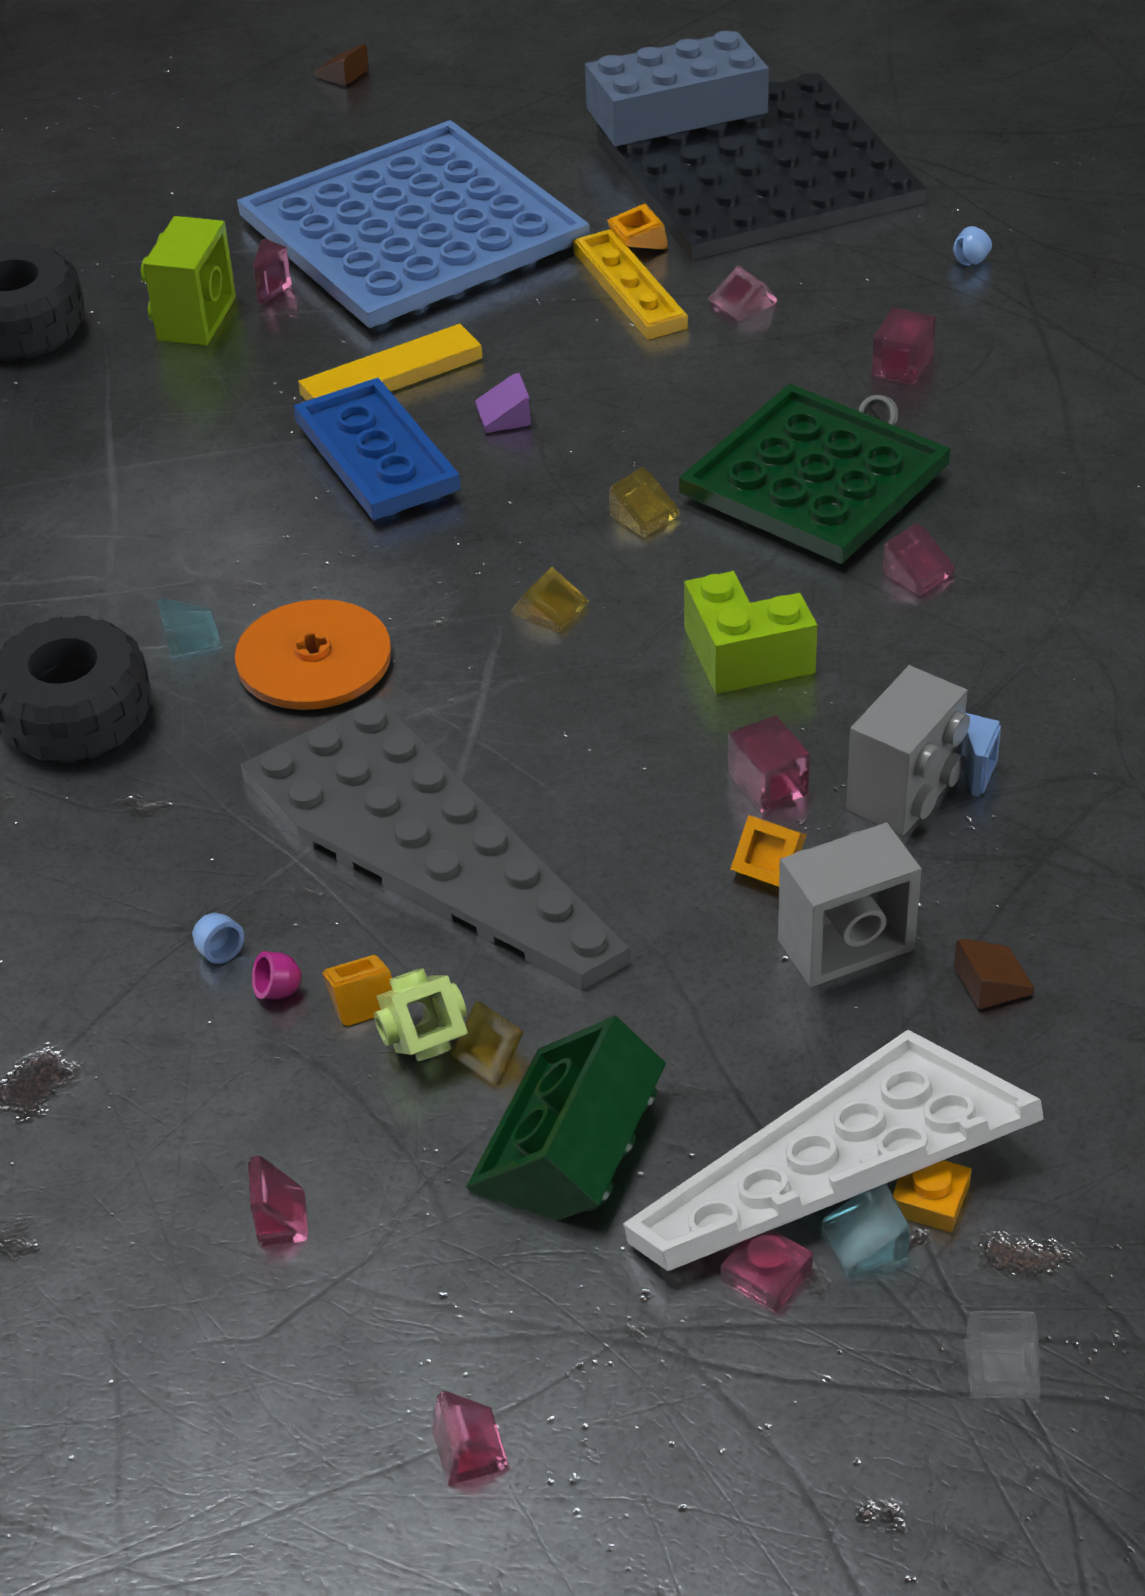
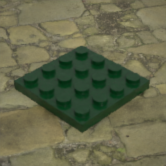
(815, 472)

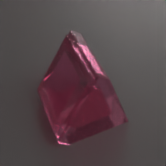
(466, 1438)

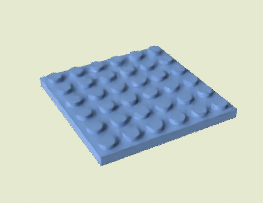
(412, 222)

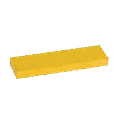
(630, 284)
(400, 364)

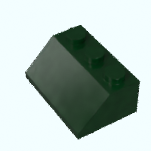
(570, 1122)

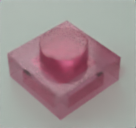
(767, 1268)

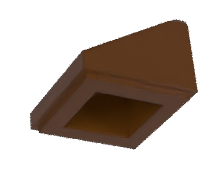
(345, 66)
(990, 972)

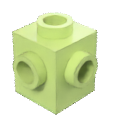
(441, 1019)

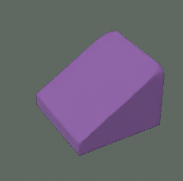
(505, 406)

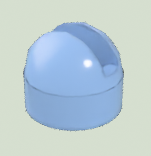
(972, 246)
(218, 937)

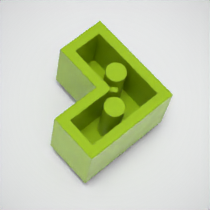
(747, 641)

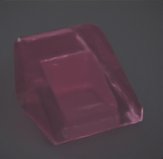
(271, 270)
(742, 295)
(916, 560)
(276, 1204)

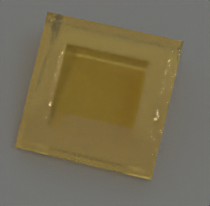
(641, 503)
(550, 602)

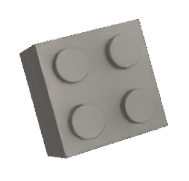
(907, 749)
(848, 904)

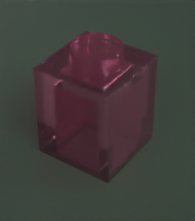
(903, 346)
(768, 763)

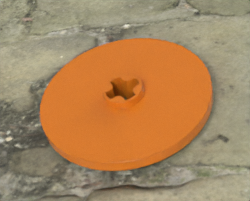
(347, 660)

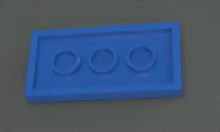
(377, 448)

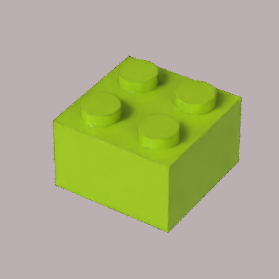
(189, 280)

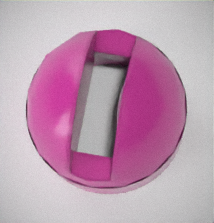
(275, 975)

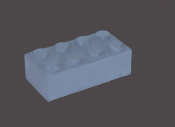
(676, 87)

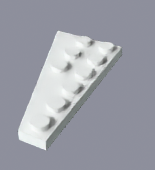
(856, 1133)

